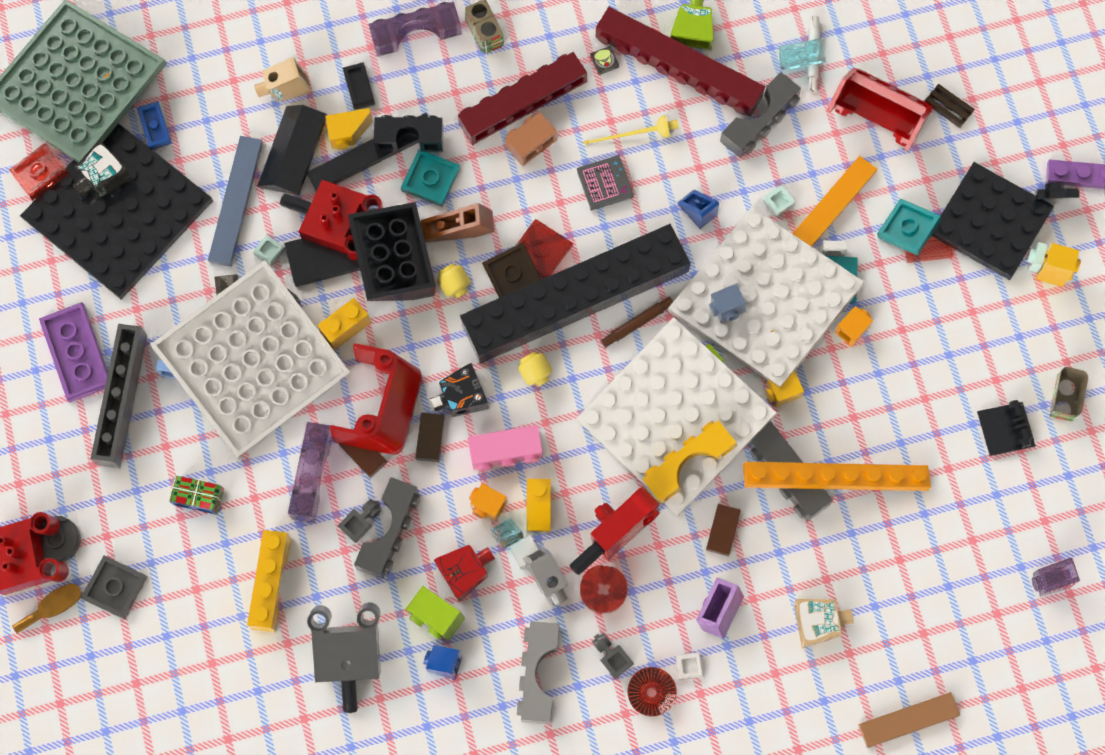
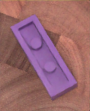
(1076, 174)

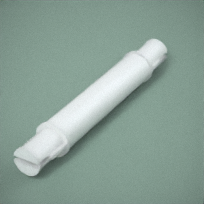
(813, 70)

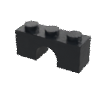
(390, 130)

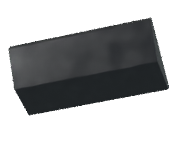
(292, 149)

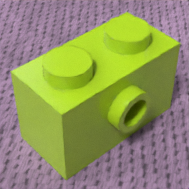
(435, 614)

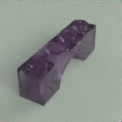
(389, 32)
(307, 481)

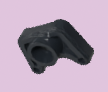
(1056, 190)

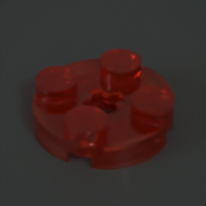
(603, 603)

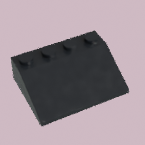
(392, 254)

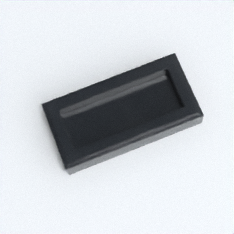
(358, 86)

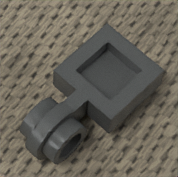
(355, 525)
(616, 660)

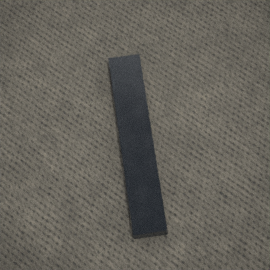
(355, 161)

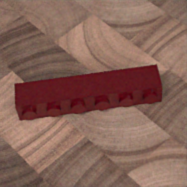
(522, 98)

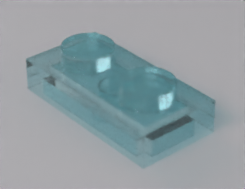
(802, 54)

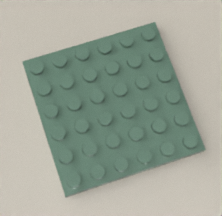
(59, 82)

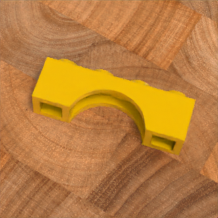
(713, 441)
(270, 566)

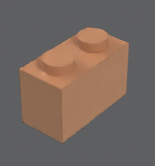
(530, 138)

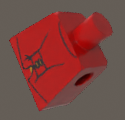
(464, 569)

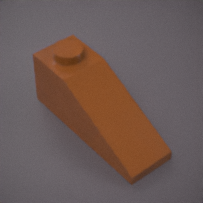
(459, 224)

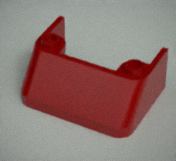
(882, 105)
(389, 429)

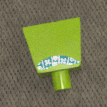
(694, 25)

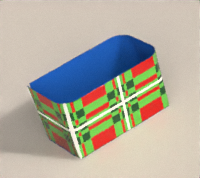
(196, 495)

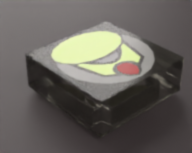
(604, 60)

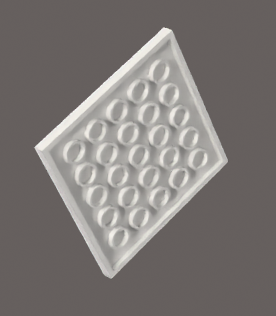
(784, 290)
(250, 358)
(665, 400)

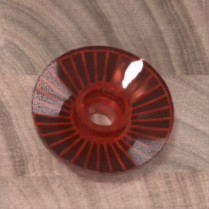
(659, 681)

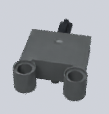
(346, 652)

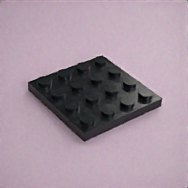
(992, 220)

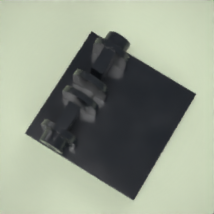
(1006, 428)

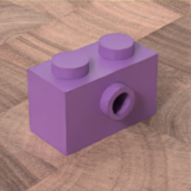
(720, 608)

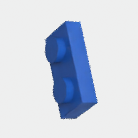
(154, 125)

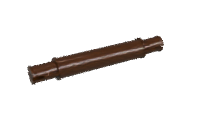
(637, 322)

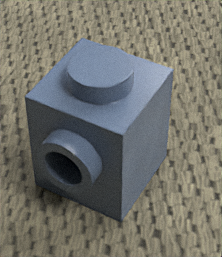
(727, 303)

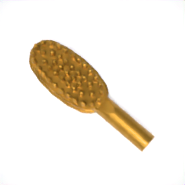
(52, 605)

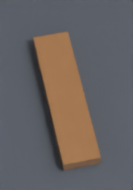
(909, 720)

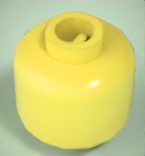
(453, 280)
(535, 369)

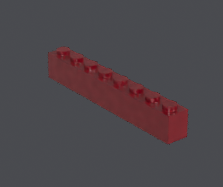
(679, 61)

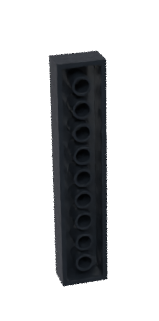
(575, 293)

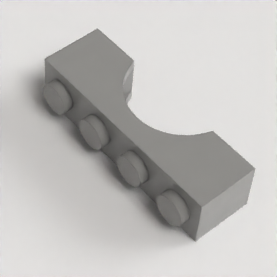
(542, 641)

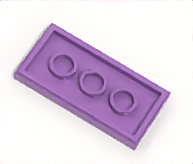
(75, 351)

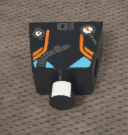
(461, 393)

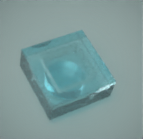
(507, 533)

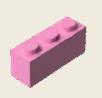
(505, 448)

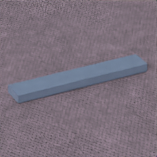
(235, 201)

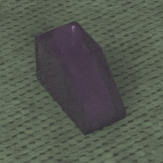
(1055, 577)

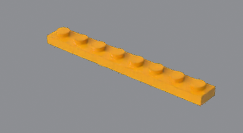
(836, 476)

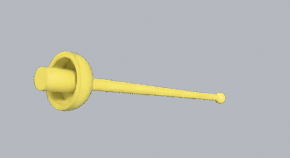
(663, 127)

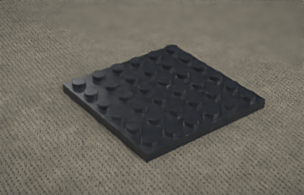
(127, 228)

